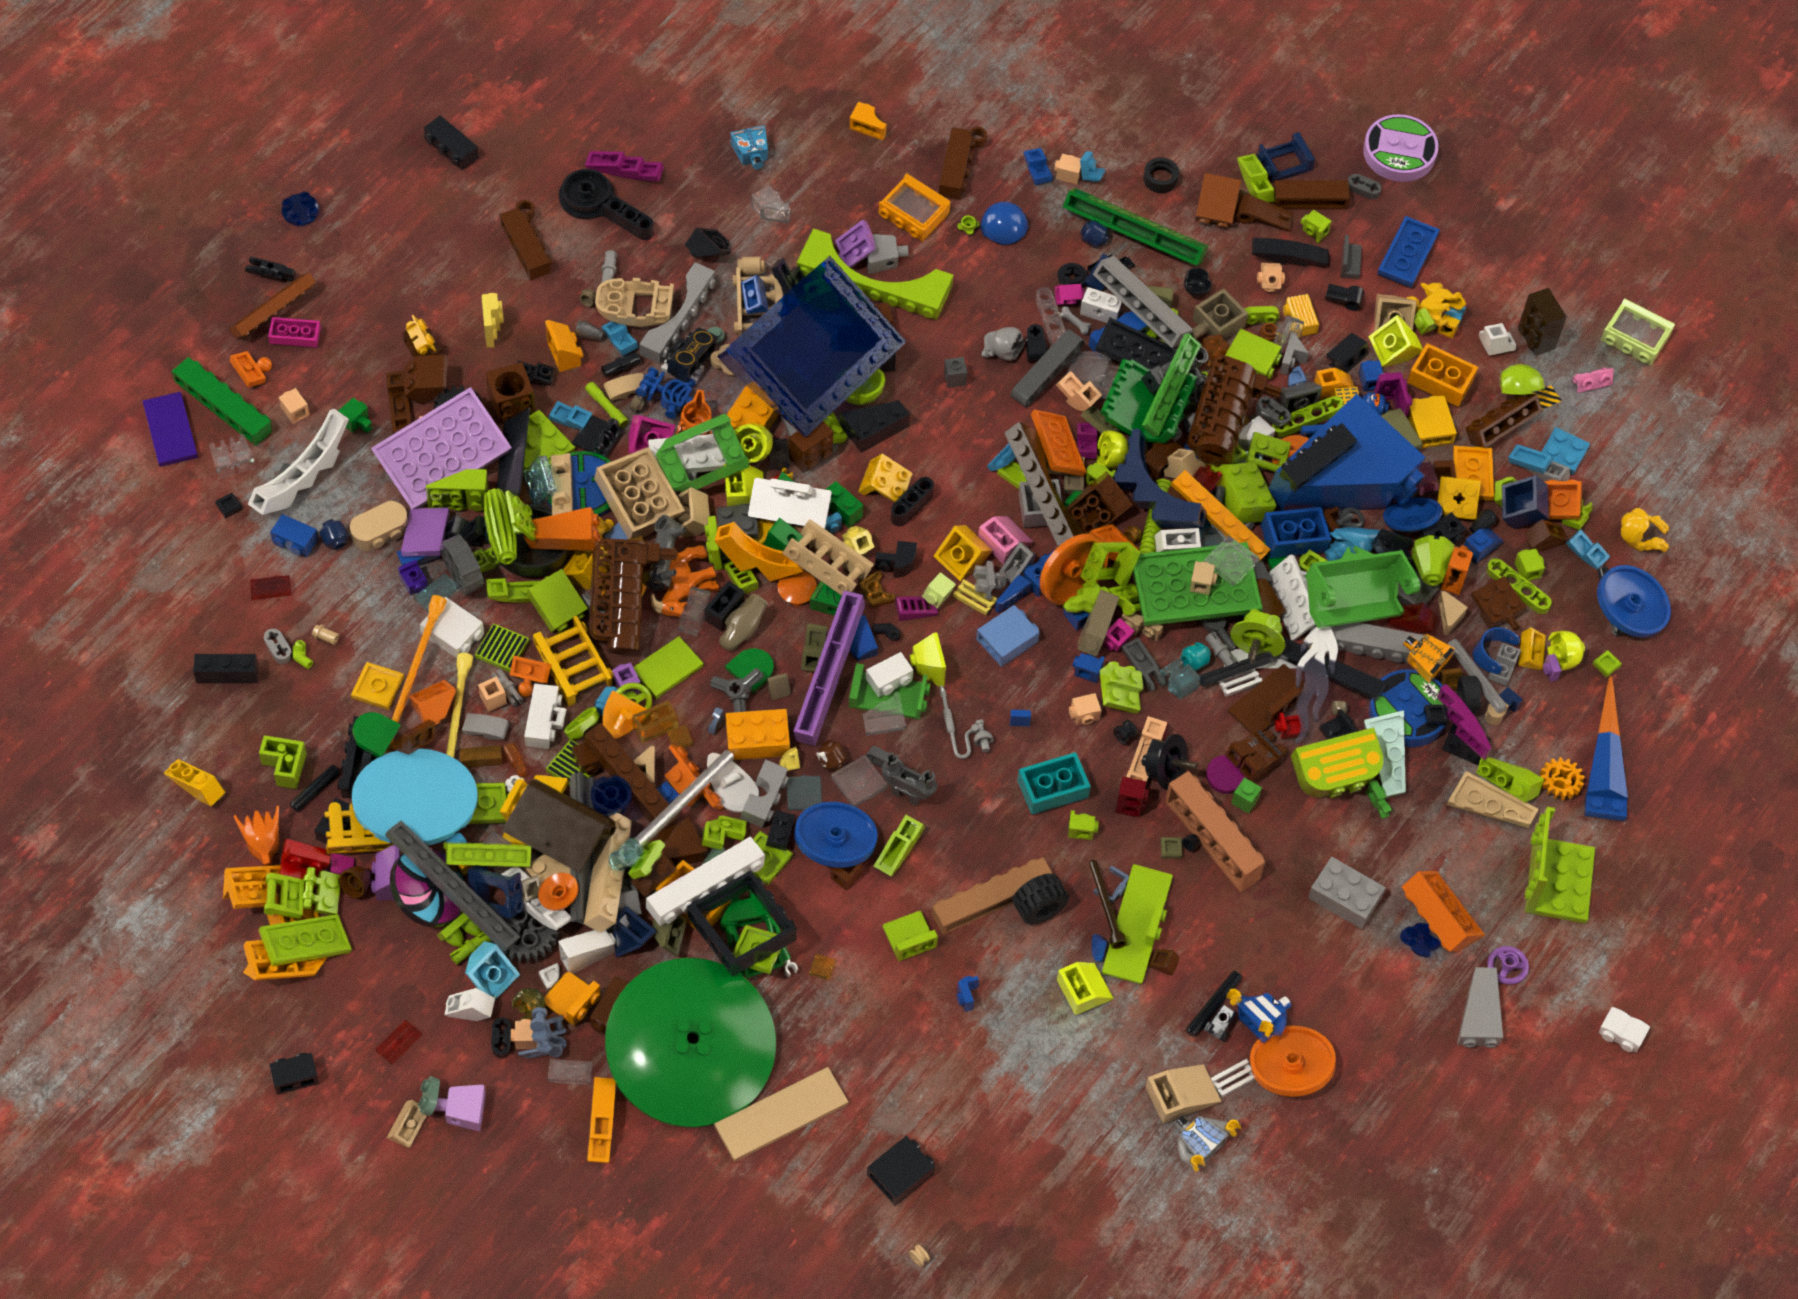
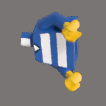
(1261, 1013)

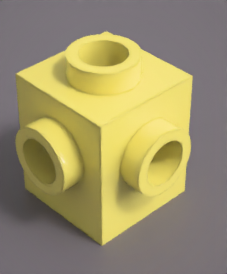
(858, 539)

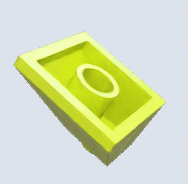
(1395, 342)
(929, 659)

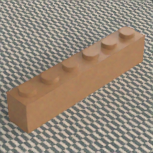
(985, 897)

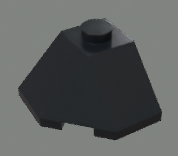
(707, 243)

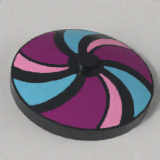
(419, 895)

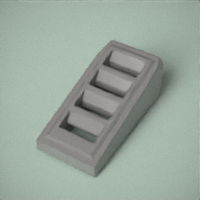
(1561, 472)

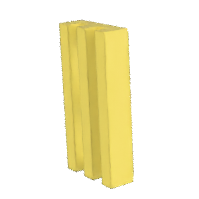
(969, 589)

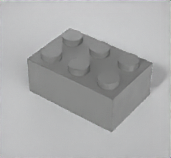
(1346, 892)

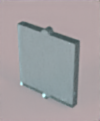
(803, 792)

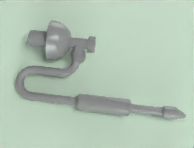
(982, 738)

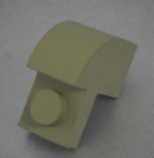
(813, 647)

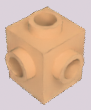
(1267, 271)

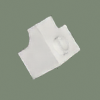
(1496, 339)

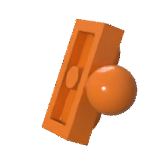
(249, 370)
(530, 671)

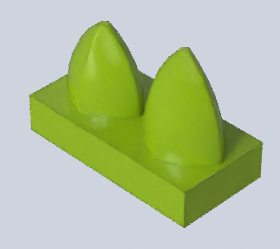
(453, 934)

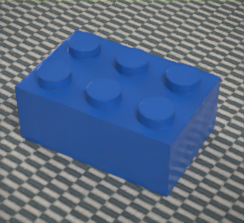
(1295, 532)

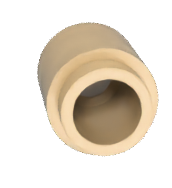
(751, 266)

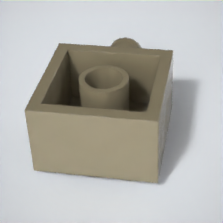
(1218, 316)

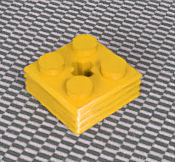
(1468, 490)

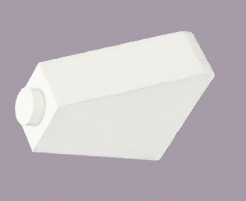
(586, 949)

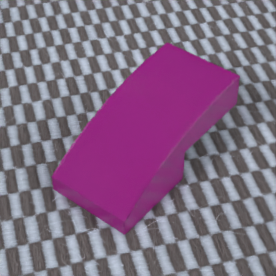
(1087, 440)

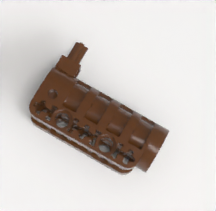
(1226, 410)

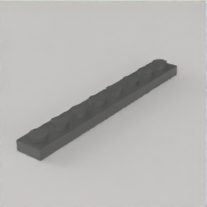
(452, 886)

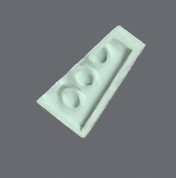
(1390, 735)

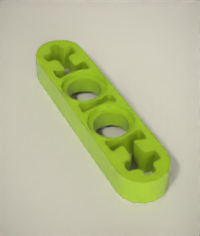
(1309, 419)
(1521, 583)

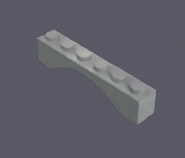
(660, 339)

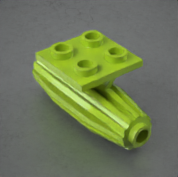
(503, 520)

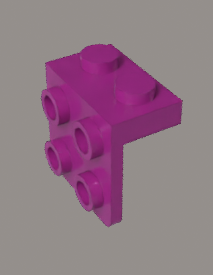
(1394, 388)

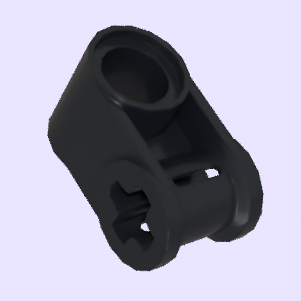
(1035, 343)

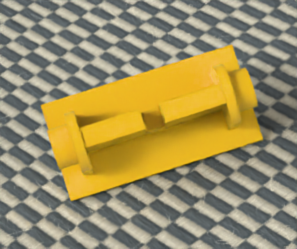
(418, 329)

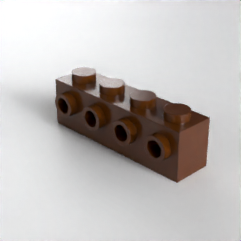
(1503, 419)

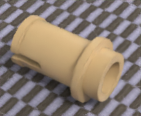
(327, 635)

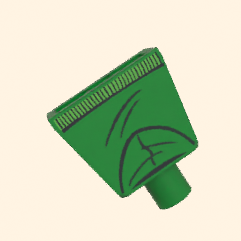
(825, 599)

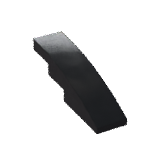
(1289, 251)

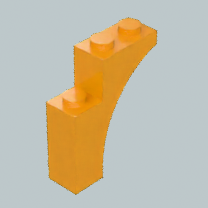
(748, 553)

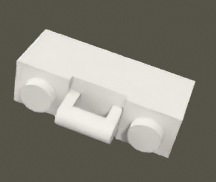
(543, 706)

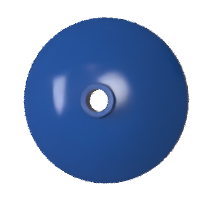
(1413, 516)

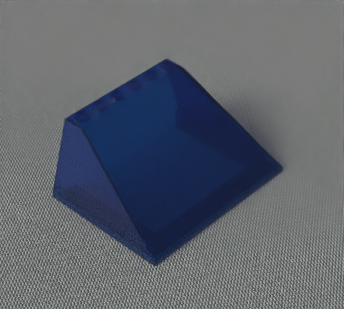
(813, 347)

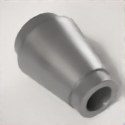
(588, 331)

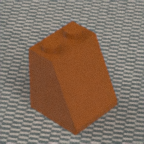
(1217, 200)

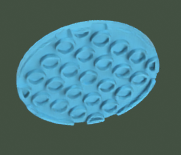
(422, 789)

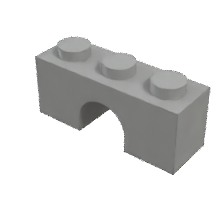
(758, 808)

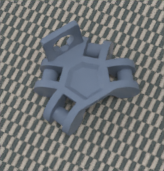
(547, 1040)

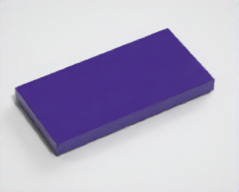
(170, 429)

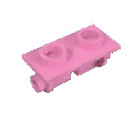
(1593, 380)

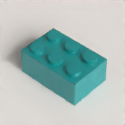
(1053, 783)

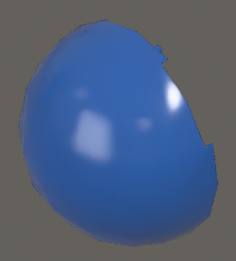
(1004, 223)

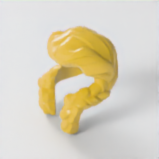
(1635, 525)

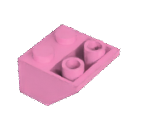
(1002, 536)

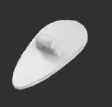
(732, 785)

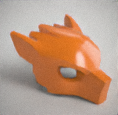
(695, 413)
(261, 835)

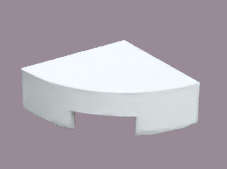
(550, 976)

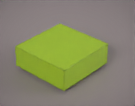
(1607, 663)

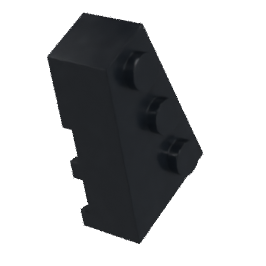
(874, 423)

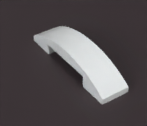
(547, 917)

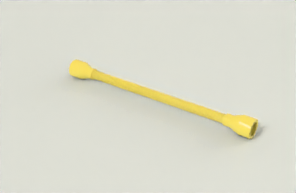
(463, 665)

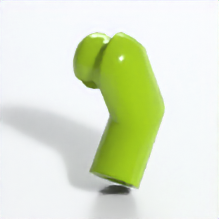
(299, 654)

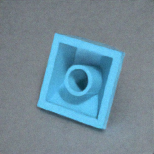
(490, 969)

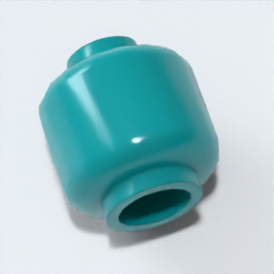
(1196, 655)

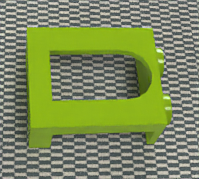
(1121, 569)

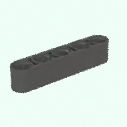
(1047, 368)

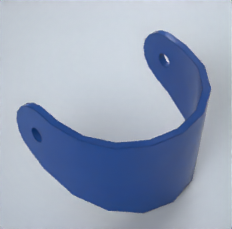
(1493, 634)

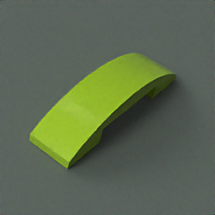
(508, 591)

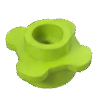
(968, 220)

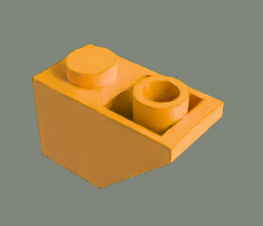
(1331, 379)

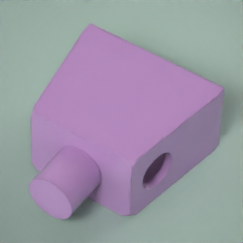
(464, 1106)

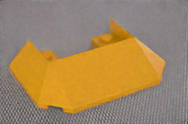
(248, 890)

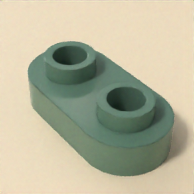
(429, 1095)

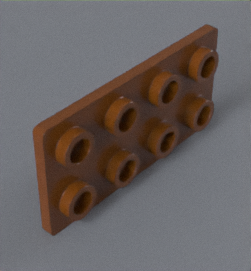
(1268, 699)

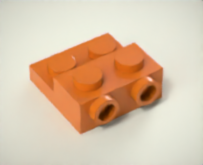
(1564, 499)

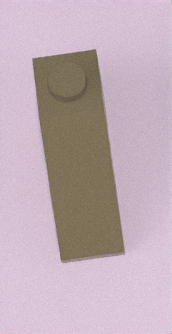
(1097, 623)

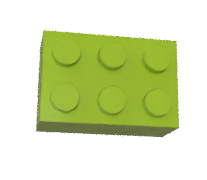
(1245, 492)

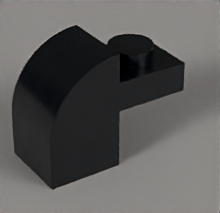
(469, 530)
(901, 562)

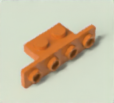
(685, 773)

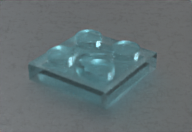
(540, 481)

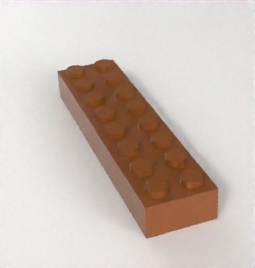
(275, 303)

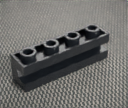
(1317, 457)
(354, 763)

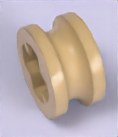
(919, 1255)

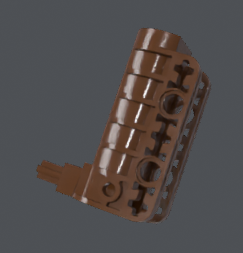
(622, 590)

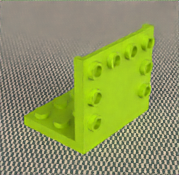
(1558, 875)

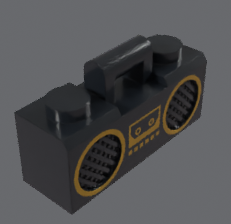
(694, 352)

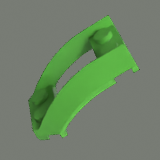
(728, 446)

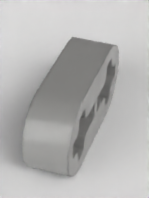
(281, 644)

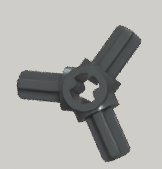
(730, 687)

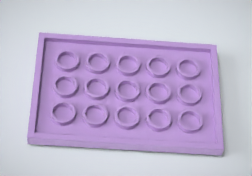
(439, 445)

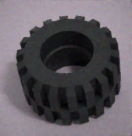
(1040, 899)

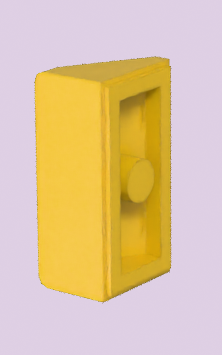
(1532, 649)

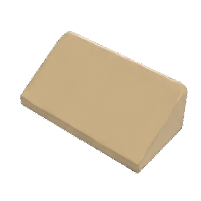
(407, 1124)

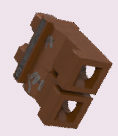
(1257, 753)

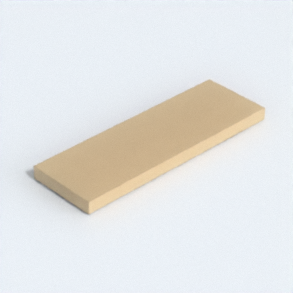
(781, 1114)

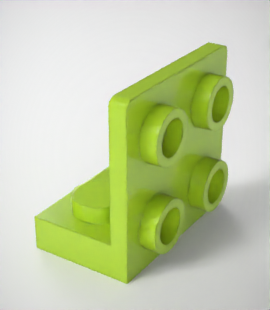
(910, 935)

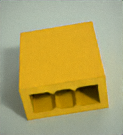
(1432, 421)

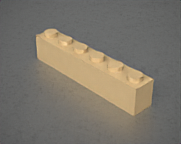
(605, 881)

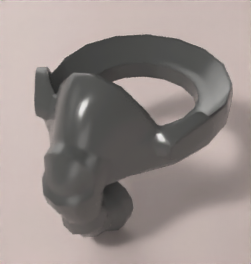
(1346, 515)

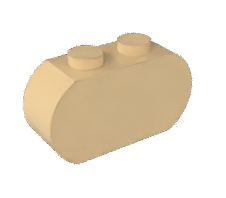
(379, 526)

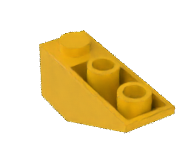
(195, 781)

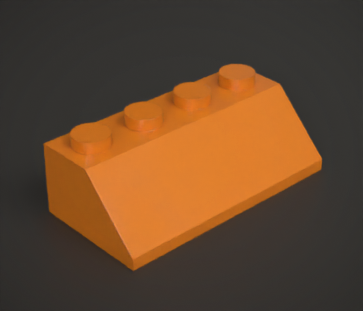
(1442, 910)

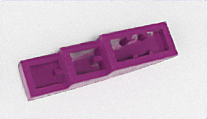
(627, 167)
(1467, 725)

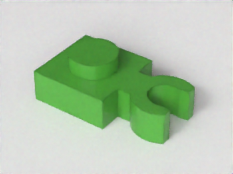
(1377, 797)

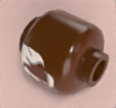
(831, 755)

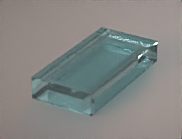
(442, 587)

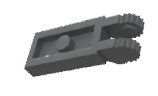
(1143, 662)

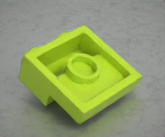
(1121, 687)

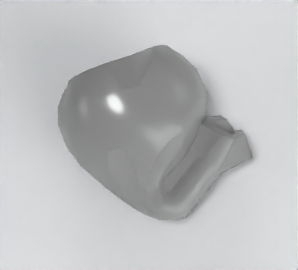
(1004, 343)

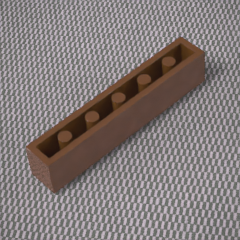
(619, 763)

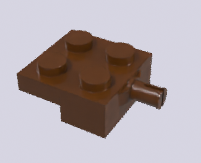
(1499, 604)

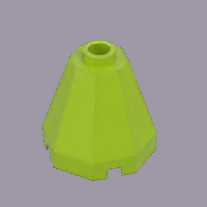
(1432, 558)

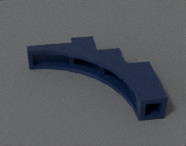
(1167, 510)

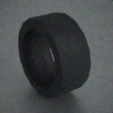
(1161, 163)
(1469, 691)

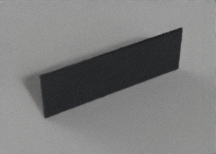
(512, 463)

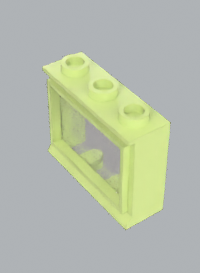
(1637, 332)

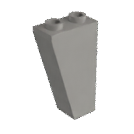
(1482, 1013)

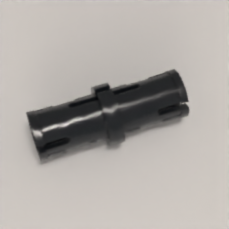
(620, 364)

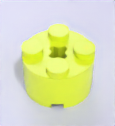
(760, 437)

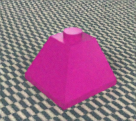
(646, 429)

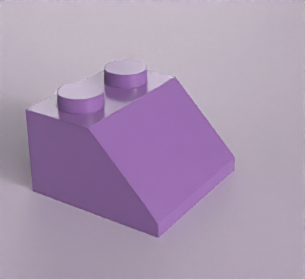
(382, 869)

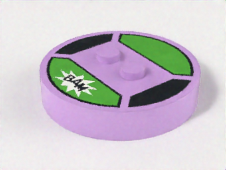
(1400, 148)

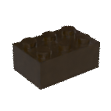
(1541, 321)

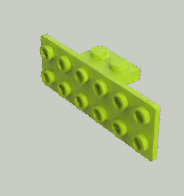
(1139, 921)

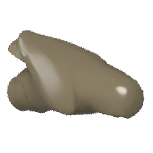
(743, 622)

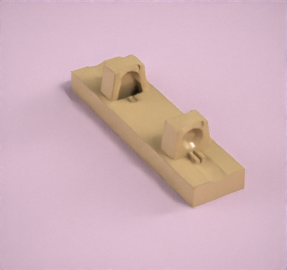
(562, 474)

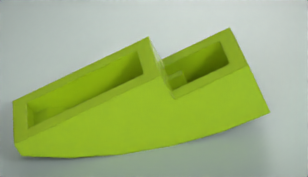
(1256, 178)
(899, 845)

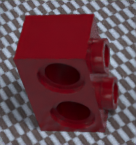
(1132, 797)

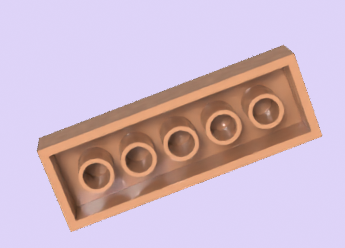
(1215, 830)

